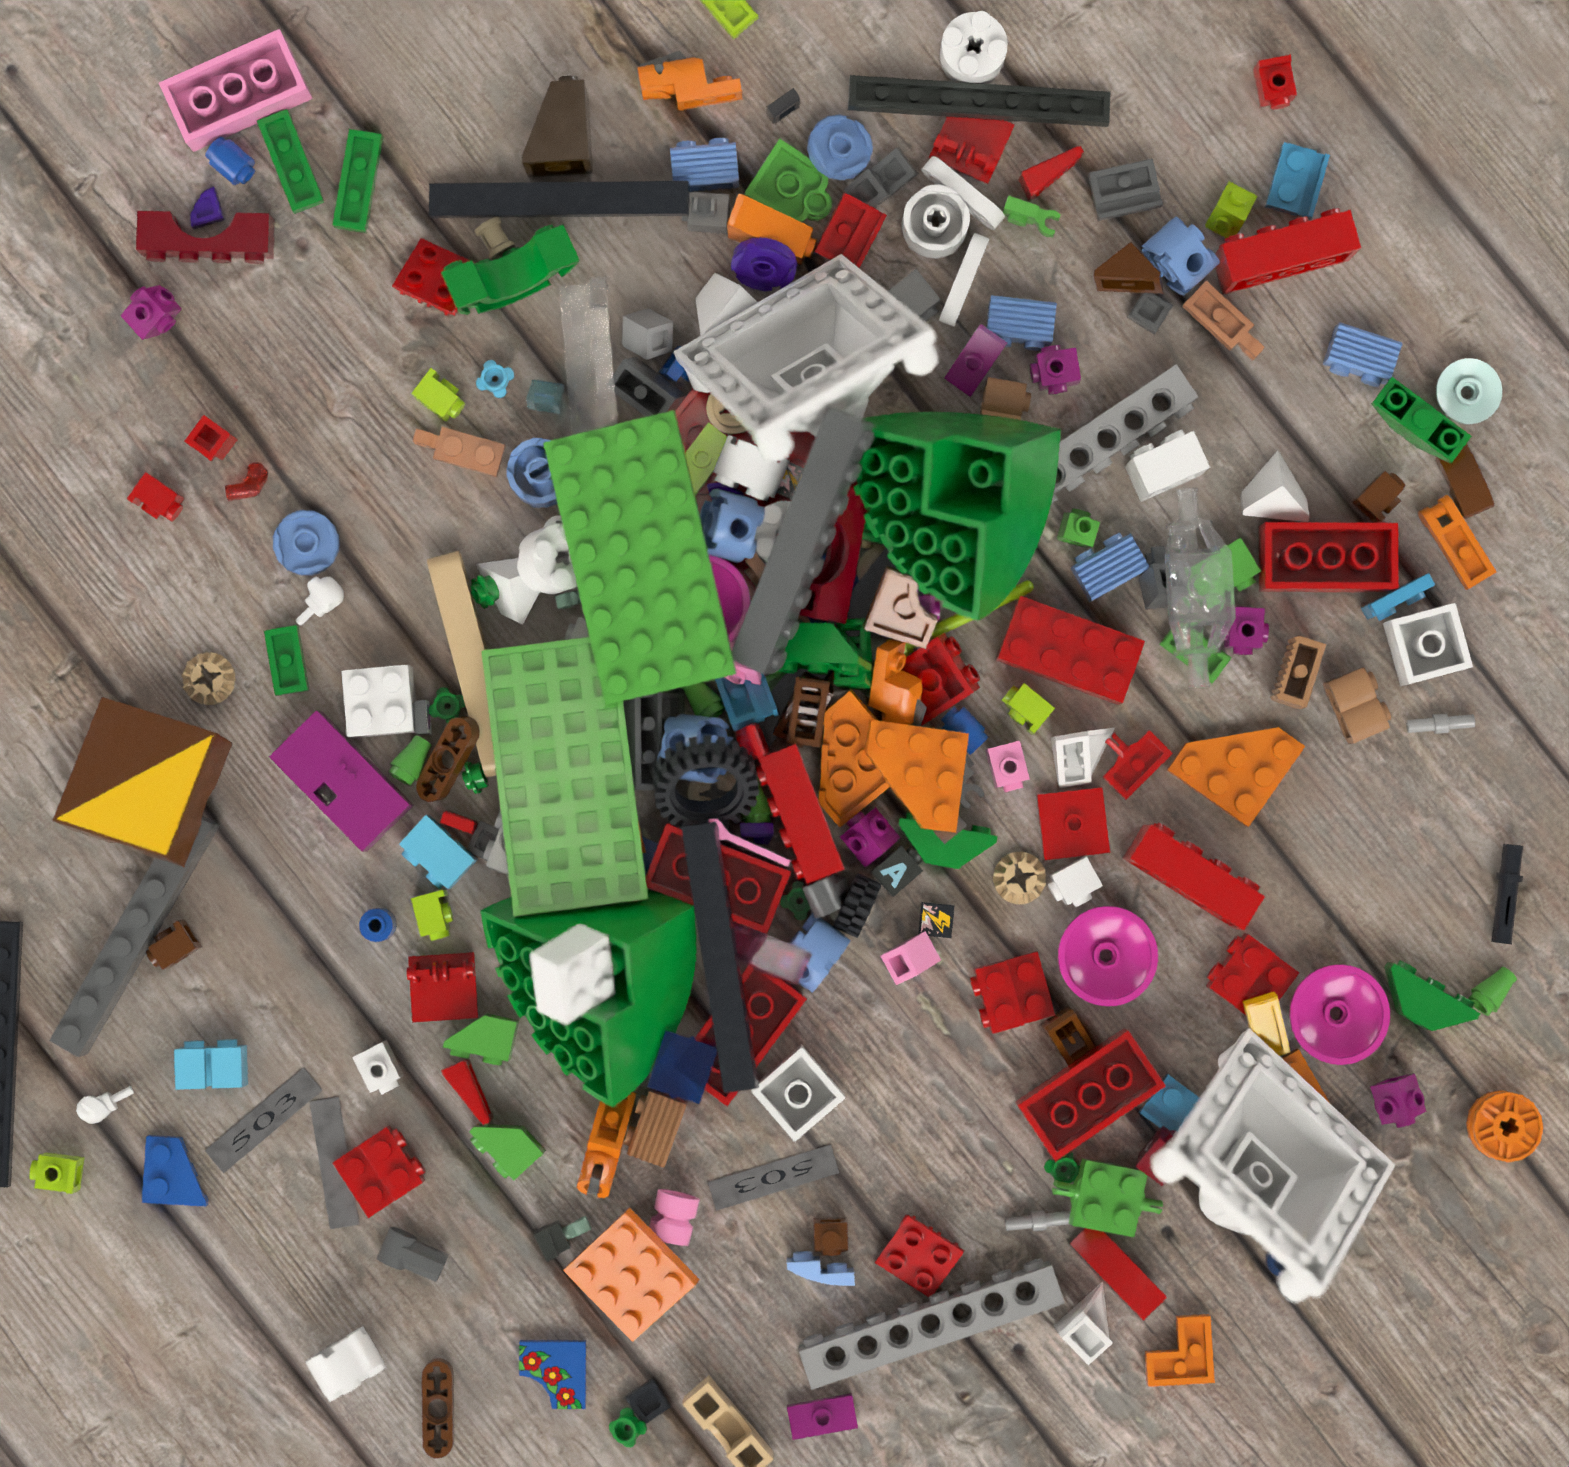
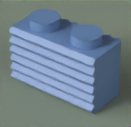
(706, 165)
(1022, 321)
(1362, 354)
(1109, 567)

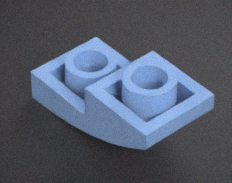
(808, 1267)

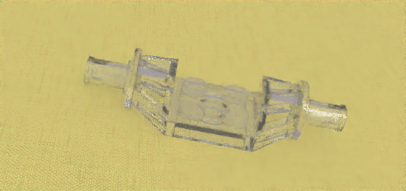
(1197, 587)

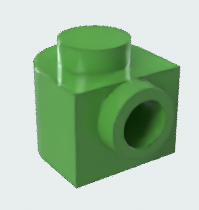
(1078, 528)

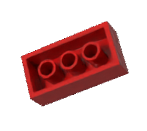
(1287, 250)
(1328, 557)
(1070, 650)
(801, 814)
(1193, 876)
(751, 883)
(770, 1008)
(1090, 1094)

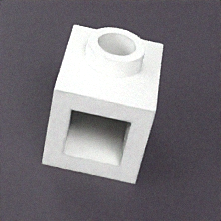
(1074, 882)
(379, 1068)

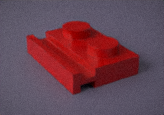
(850, 230)

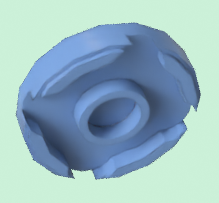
(839, 147)
(306, 542)

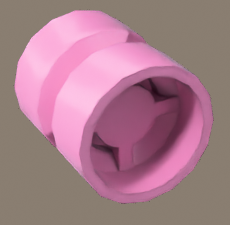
(673, 1216)

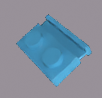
(1297, 180)
(1409, 592)
(746, 702)
(1170, 1105)

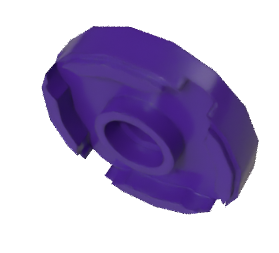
(764, 264)

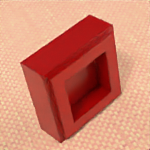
(459, 822)

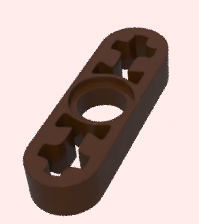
(460, 752)
(429, 1433)

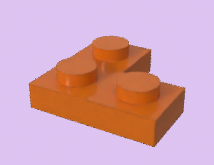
(1190, 1362)

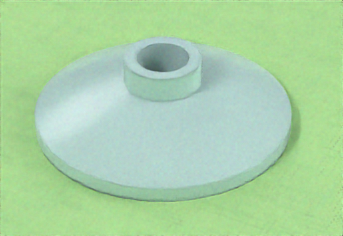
(1484, 388)

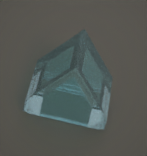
(545, 396)

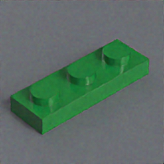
(290, 161)
(357, 180)

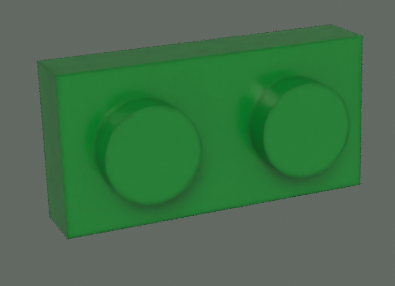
(286, 660)

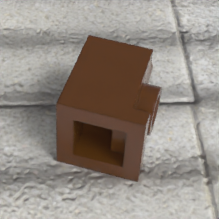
(1379, 496)
(173, 945)
(830, 1235)

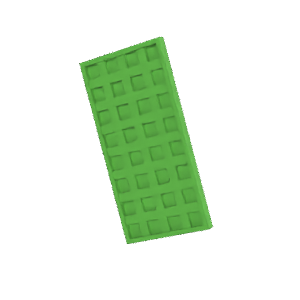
(640, 557)
(562, 780)

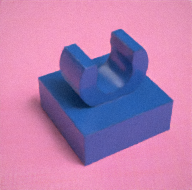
(672, 369)

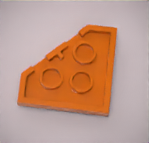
(921, 769)
(1237, 769)
(847, 774)

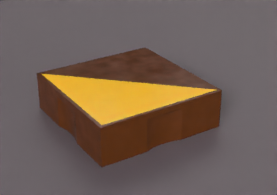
(142, 781)

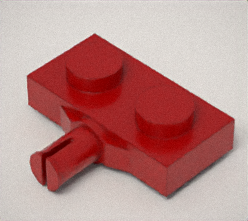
(1134, 762)

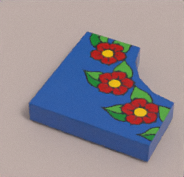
(558, 1367)

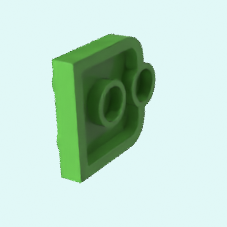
(791, 185)

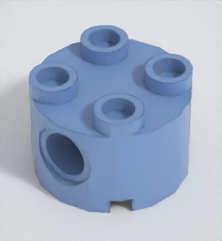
(1180, 255)
(530, 474)
(731, 525)
(688, 726)
(826, 948)

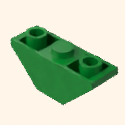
(1419, 422)
(821, 649)
(952, 854)
(1425, 1001)

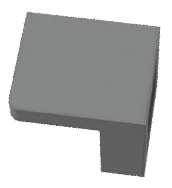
(647, 333)

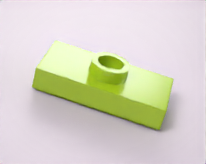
(731, 14)
(704, 455)

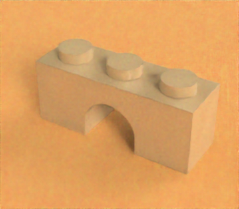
(724, 1420)

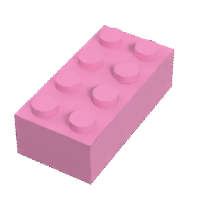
(235, 90)

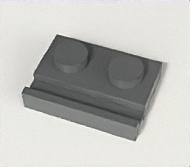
(1125, 189)

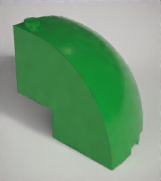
(959, 500)
(652, 972)

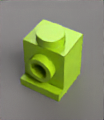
(438, 396)
(1027, 707)
(433, 914)
(68, 1168)

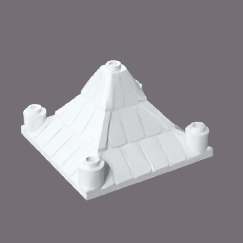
(805, 351)
(1277, 1164)

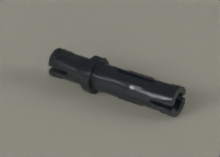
(1507, 893)

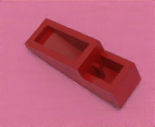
(1118, 1271)

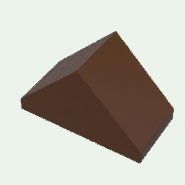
(1128, 272)
(1068, 1035)

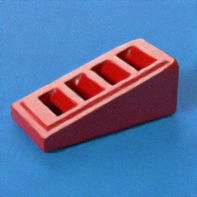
(1041, 176)
(753, 740)
(466, 1084)

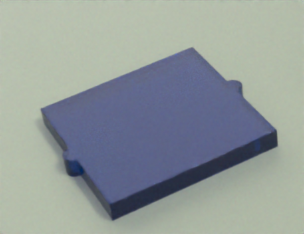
(682, 1067)

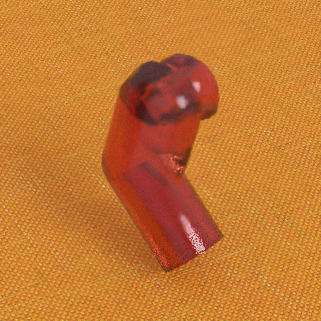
(252, 484)

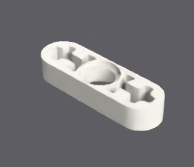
(978, 204)
(964, 279)

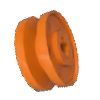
(1496, 1143)

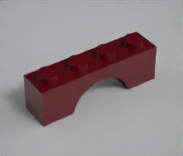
(246, 237)
(834, 584)

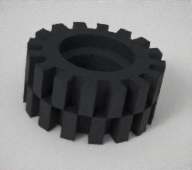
(857, 905)

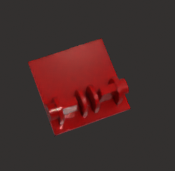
(972, 145)
(423, 278)
(443, 987)
(919, 1255)

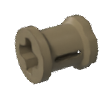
(494, 237)

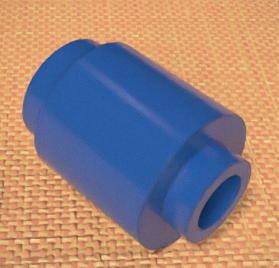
(230, 161)
(965, 722)
(387, 920)

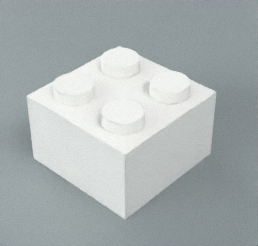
(1167, 465)
(1427, 644)
(379, 701)
(572, 973)
(798, 1093)

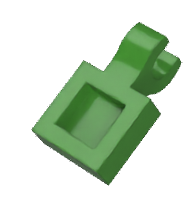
(1023, 213)

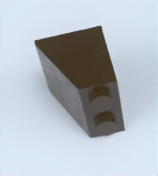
(561, 132)

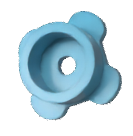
(490, 370)

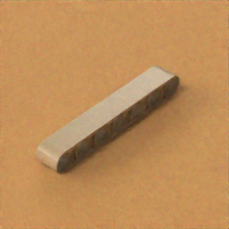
(465, 643)

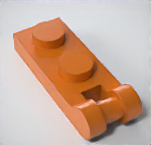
(1457, 543)

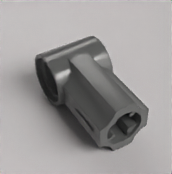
(826, 894)
(404, 1251)

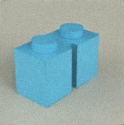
(437, 853)
(211, 1065)

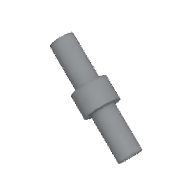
(1440, 723)
(1037, 1220)

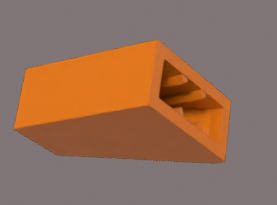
(756, 220)

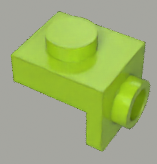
(1231, 210)

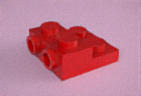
(942, 674)
(1249, 973)
(1012, 992)
(380, 1170)

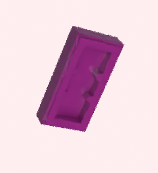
(975, 360)
(822, 1416)

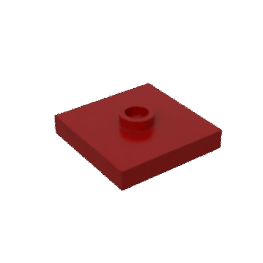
(1073, 823)

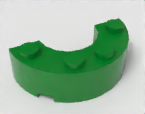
(514, 276)

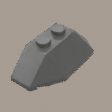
(645, 730)

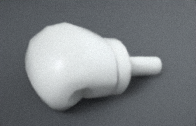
(323, 597)
(95, 1109)

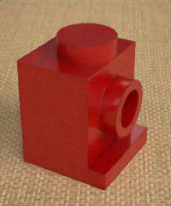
(1268, 93)
(210, 439)
(157, 498)

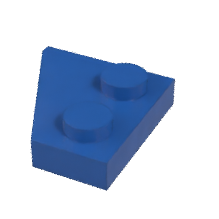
(170, 1174)

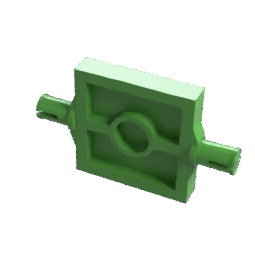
(1107, 1197)

